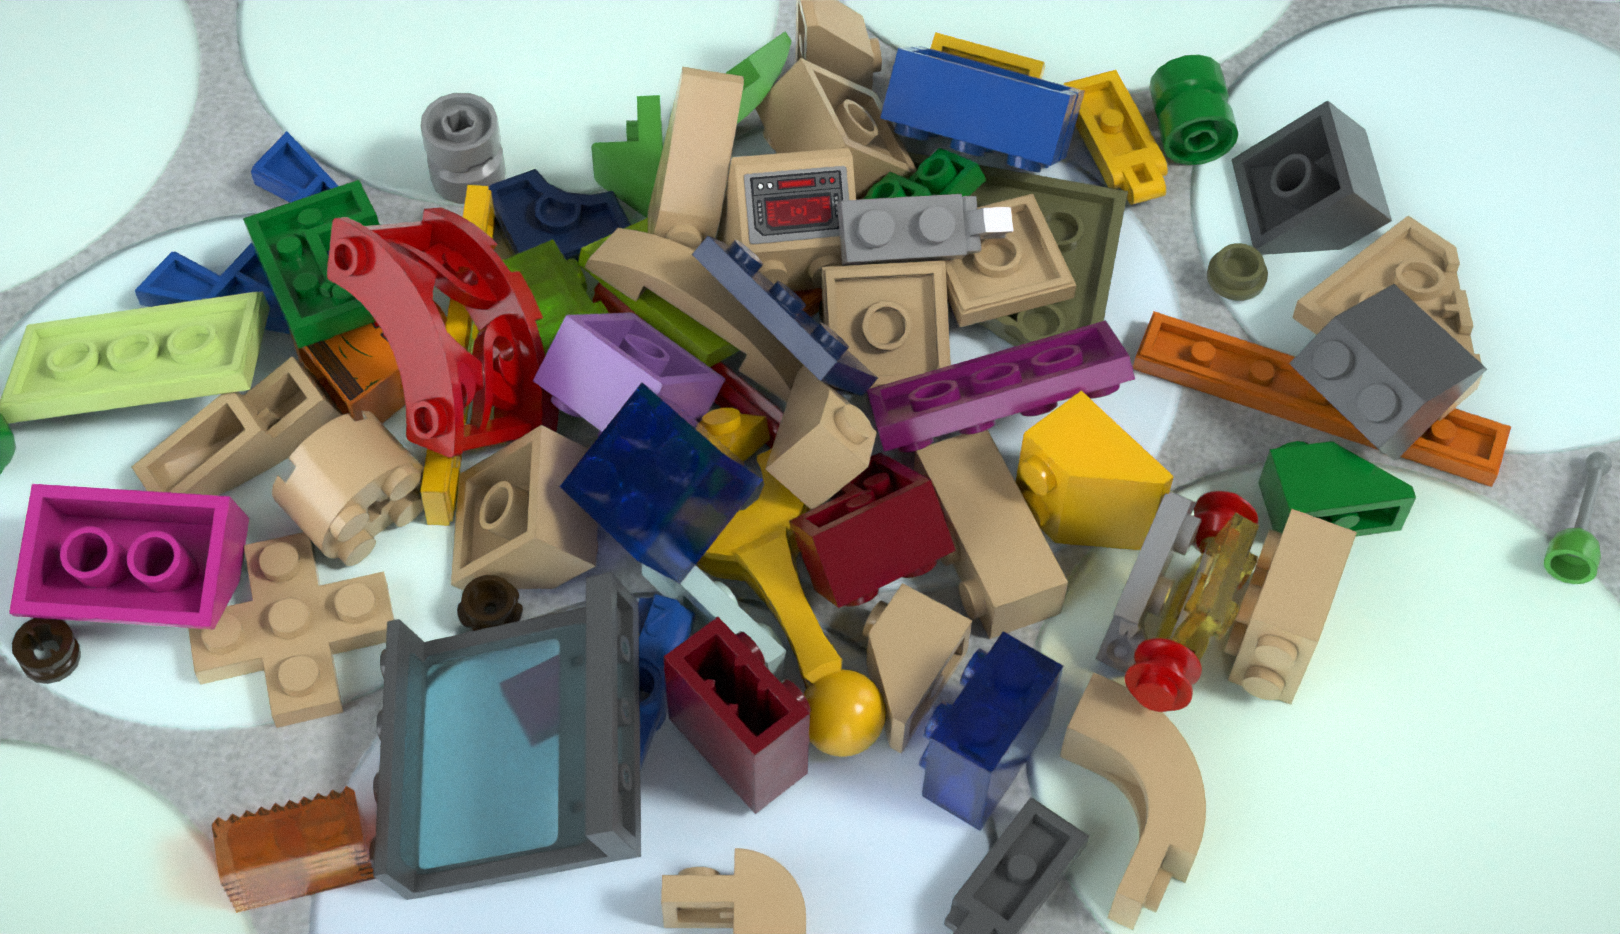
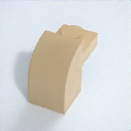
(754, 900)

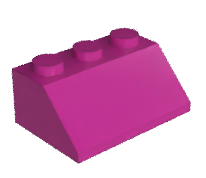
(128, 556)

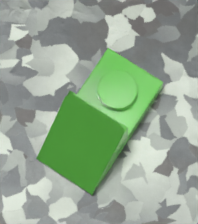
(632, 165)

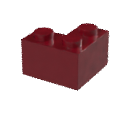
(872, 533)

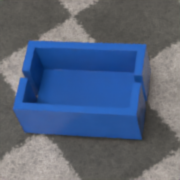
(981, 107)

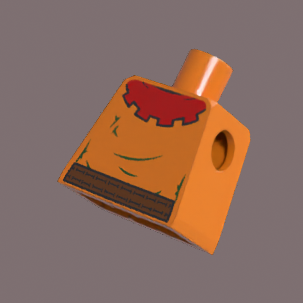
(358, 371)

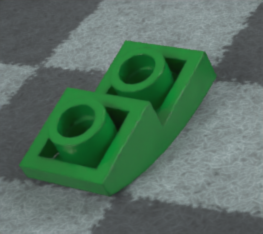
(937, 175)

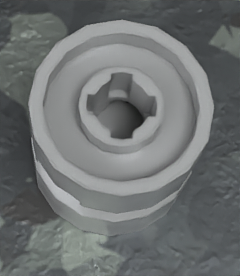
(462, 144)

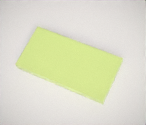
(136, 357)

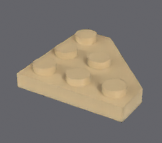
(1418, 265)

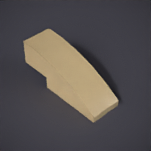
(239, 435)

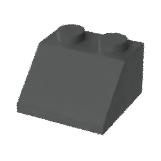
(1311, 185)
(1388, 369)

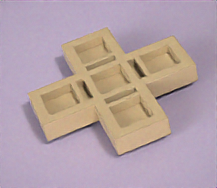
(293, 629)

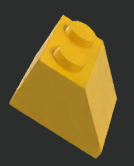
(1089, 478)

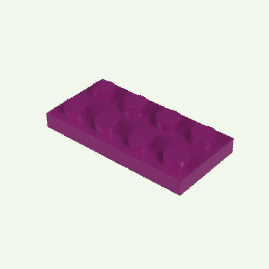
(1000, 384)

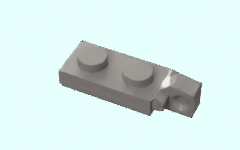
(917, 228)
(1147, 584)

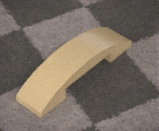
(643, 260)

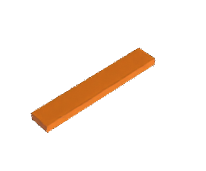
(1267, 382)

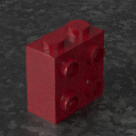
(738, 713)

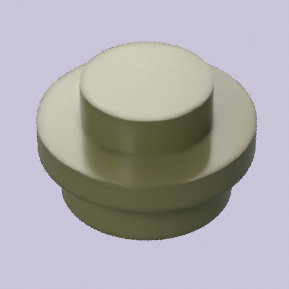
(1237, 272)

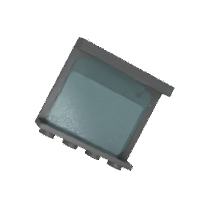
(510, 748)

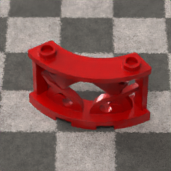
(394, 278)

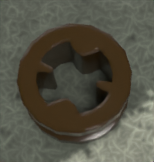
(51, 669)

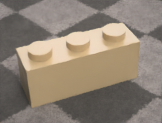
(1000, 551)

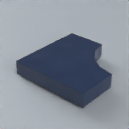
(534, 212)

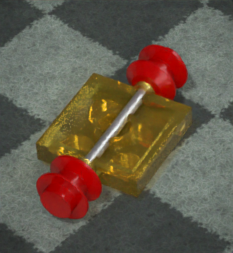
(1199, 605)

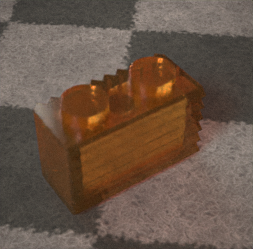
(292, 850)

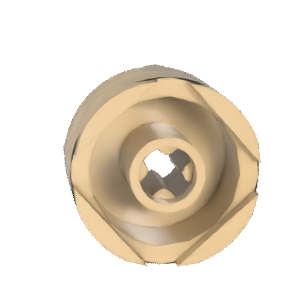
(350, 486)

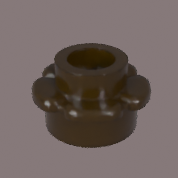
(484, 592)

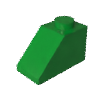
(1333, 487)

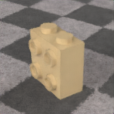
(1287, 605)

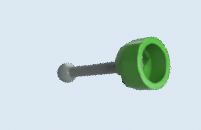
(1575, 552)

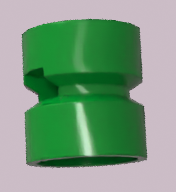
(1193, 110)

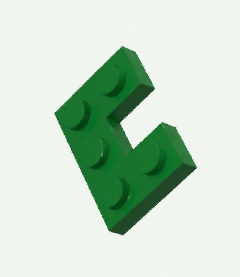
(294, 256)

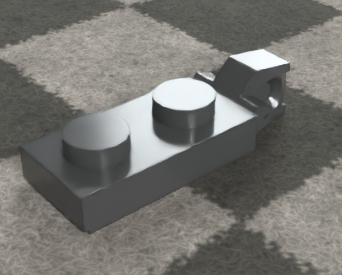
(1017, 873)

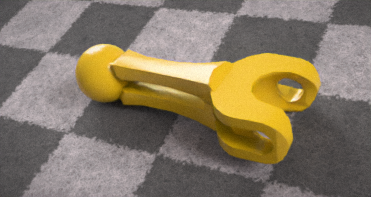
(763, 552)

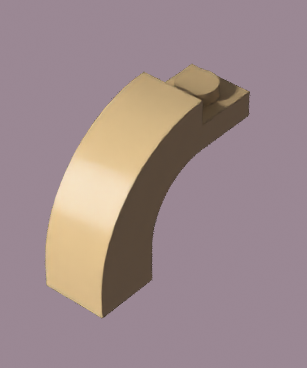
(1157, 775)

